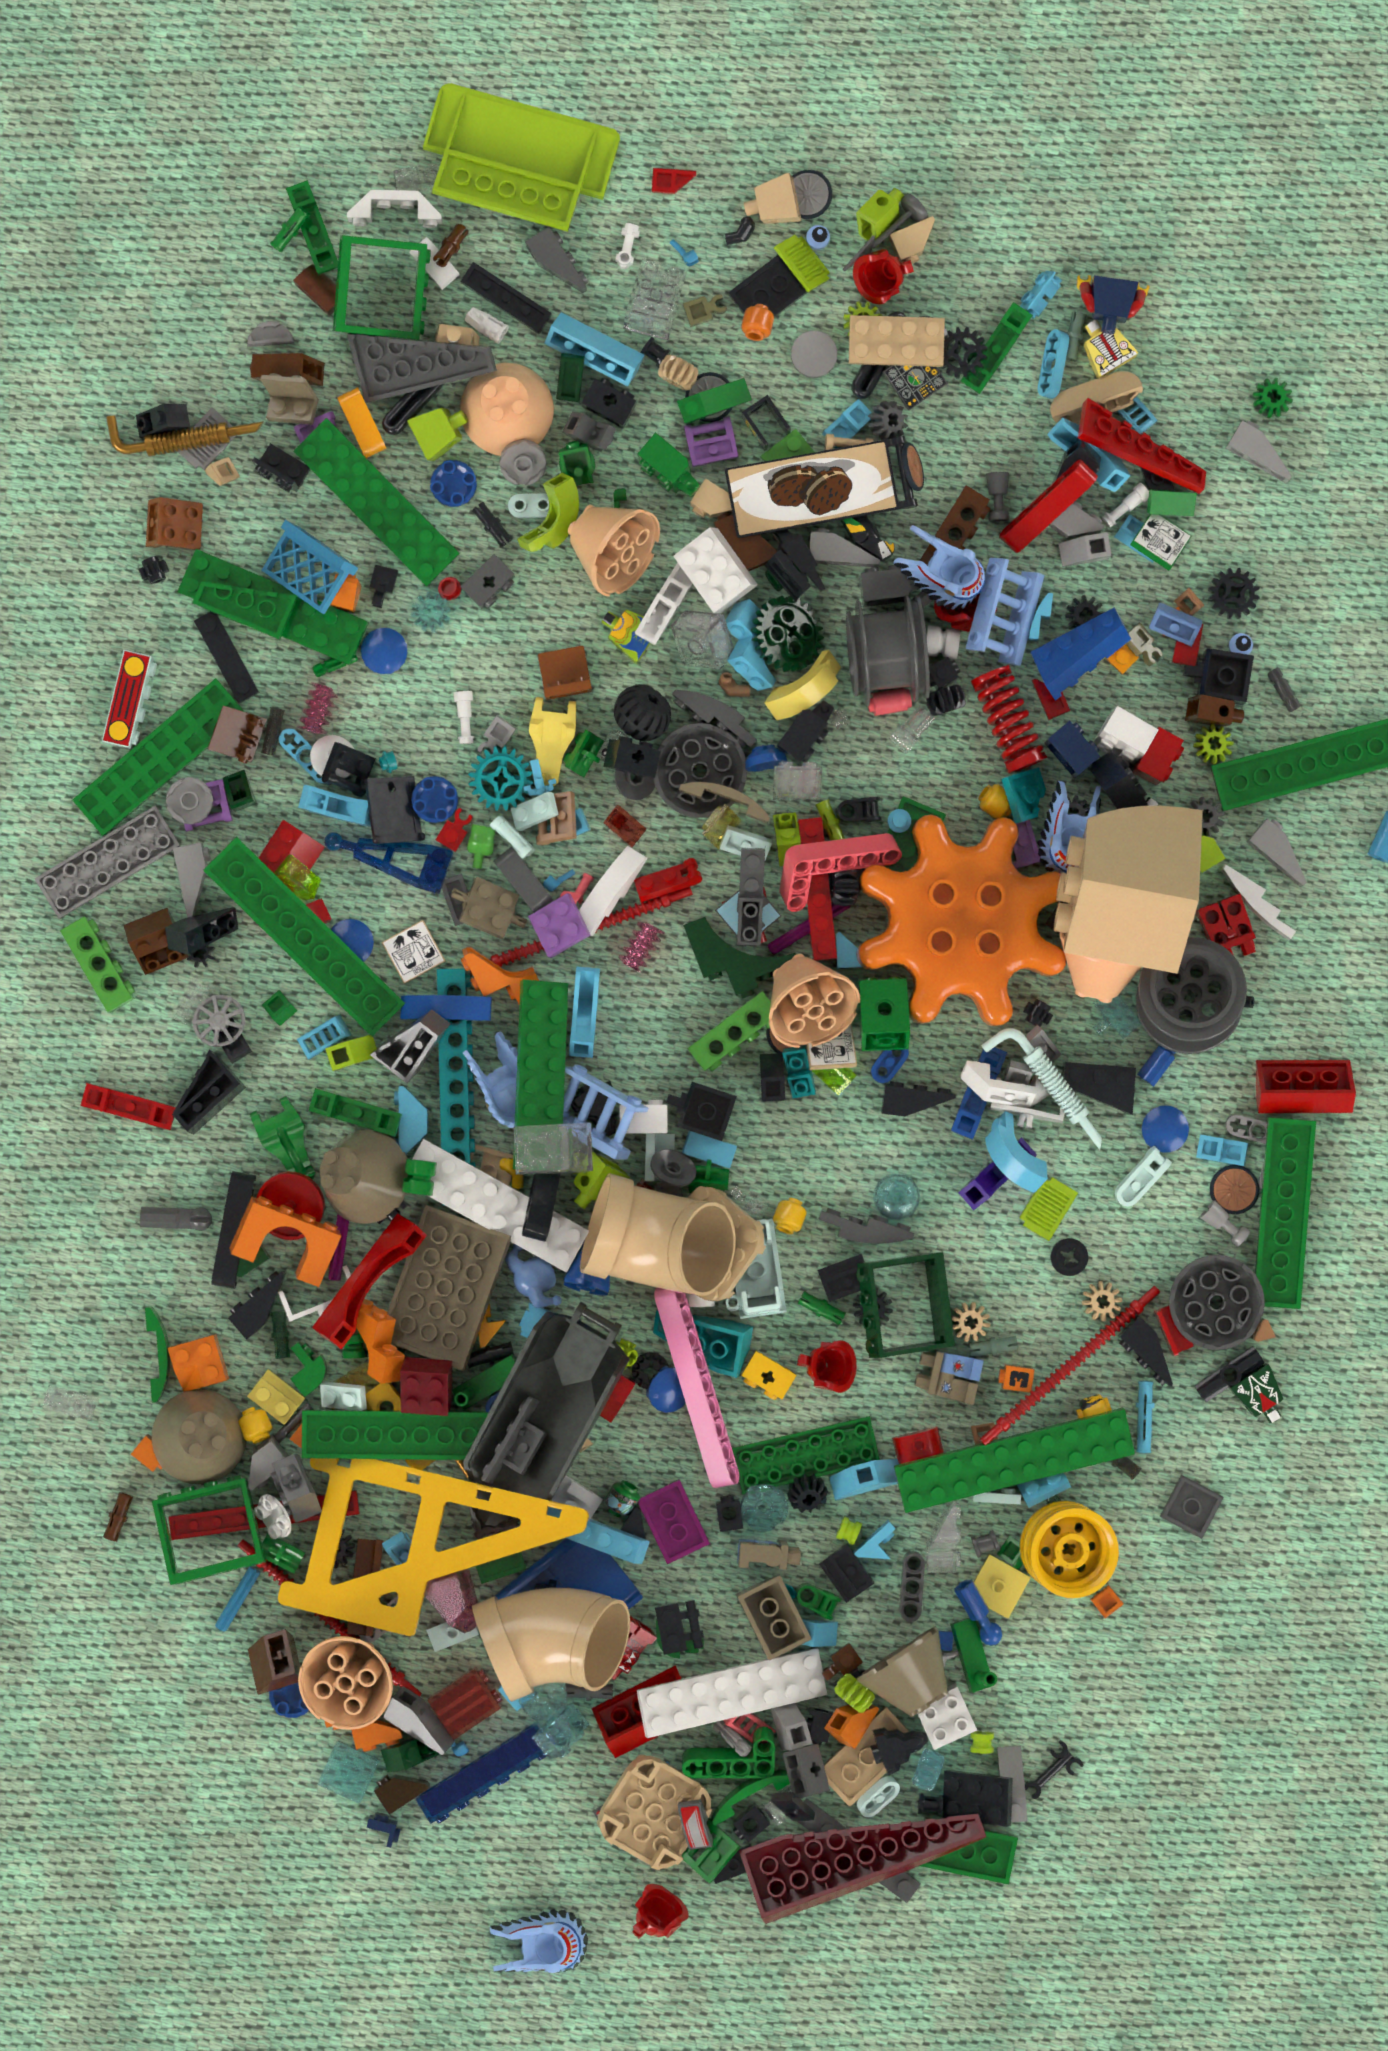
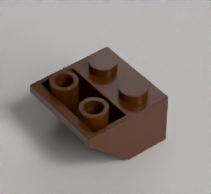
(149, 941)
(274, 1661)

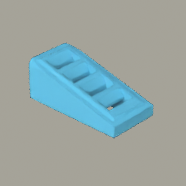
(1151, 420)
(341, 1028)

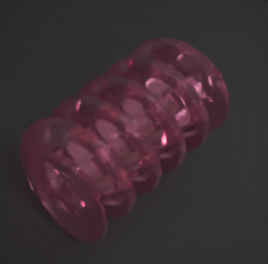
(318, 709)
(640, 946)

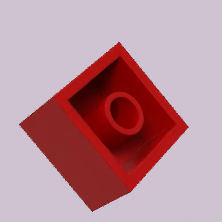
(1156, 762)

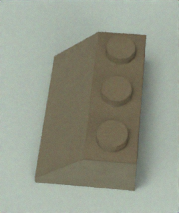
(773, 1617)

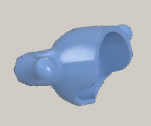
(532, 1278)

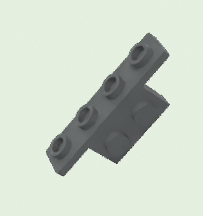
(518, 1445)

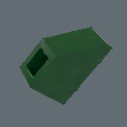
(406, 1755)

